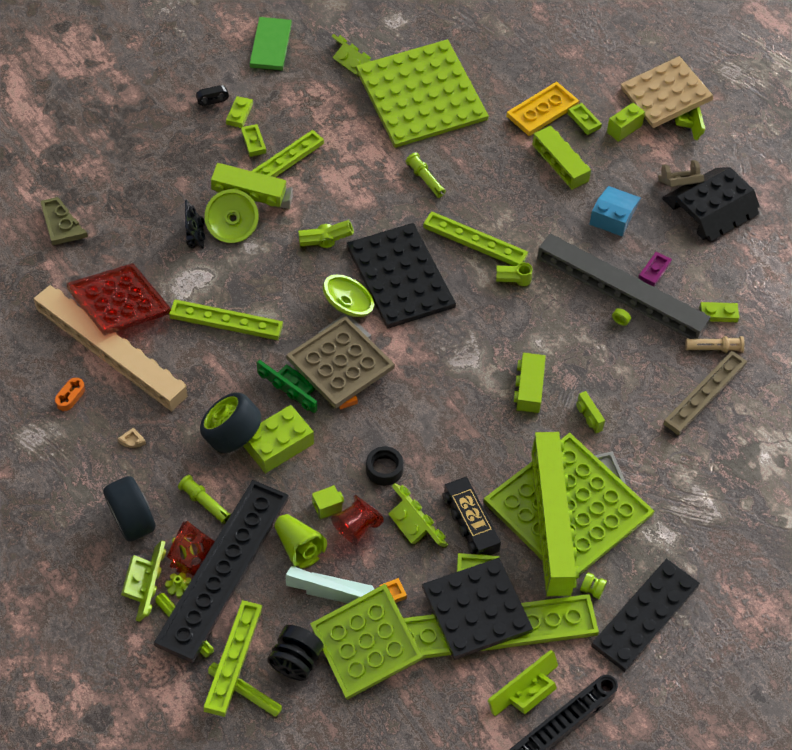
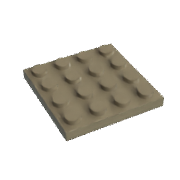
(340, 362)

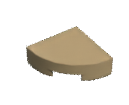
(132, 439)

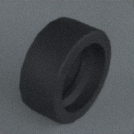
(380, 478)

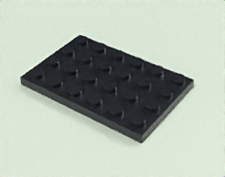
(400, 275)

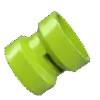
(598, 587)

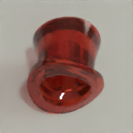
(356, 520)

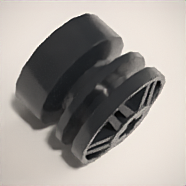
(295, 652)

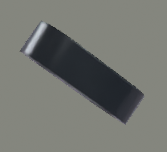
(212, 95)

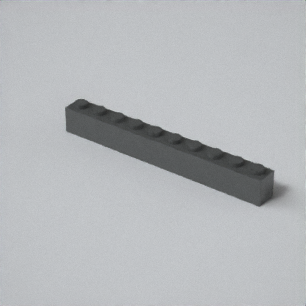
(623, 287)

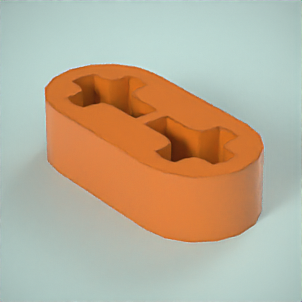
(68, 393)

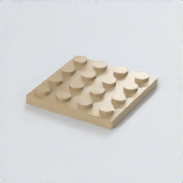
(667, 91)

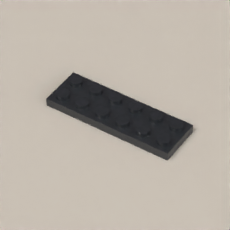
(645, 615)

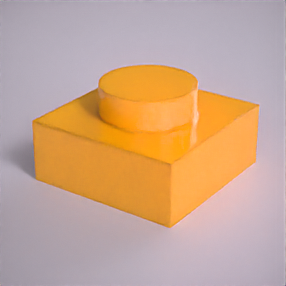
(396, 590)

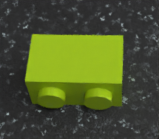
(625, 122)

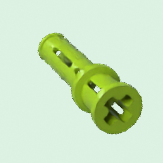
(421, 169)
(198, 494)

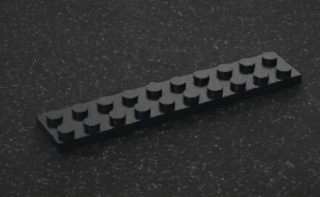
(221, 572)

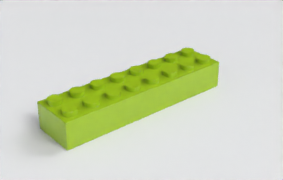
(554, 515)

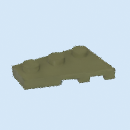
(60, 222)

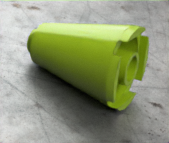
(300, 541)

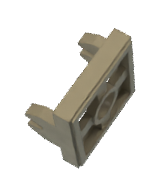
(683, 177)

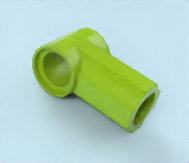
(520, 274)

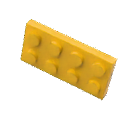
(542, 108)

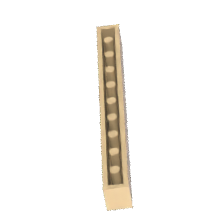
(112, 348)

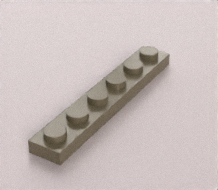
(705, 392)

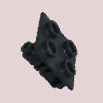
(194, 226)

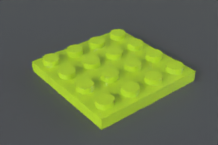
(366, 641)

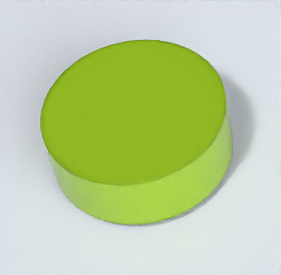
(621, 317)

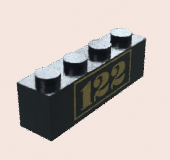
(471, 517)

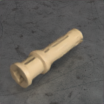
(691, 344)

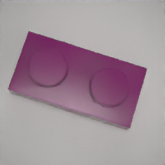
(655, 269)

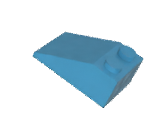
(614, 210)

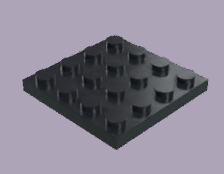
(477, 608)

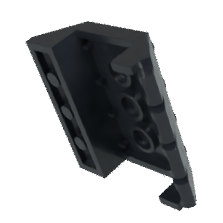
(717, 202)

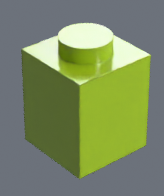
(327, 502)

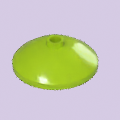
(229, 204)
(348, 296)

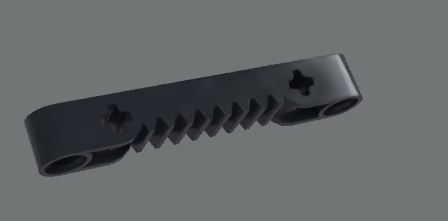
(570, 716)

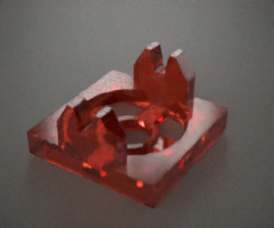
(189, 531)

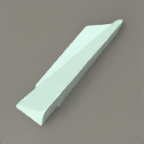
(326, 586)

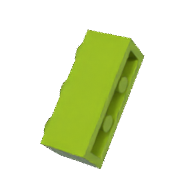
(530, 382)

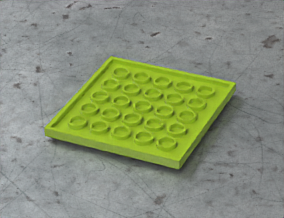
(421, 93)
(599, 501)

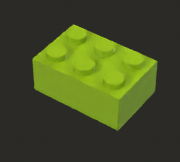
(279, 439)

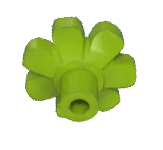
(177, 584)

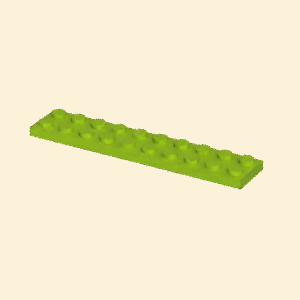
(550, 619)

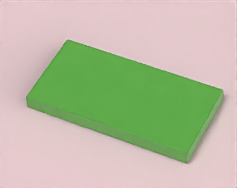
(271, 43)

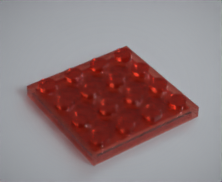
(118, 299)

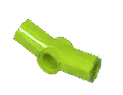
(325, 234)

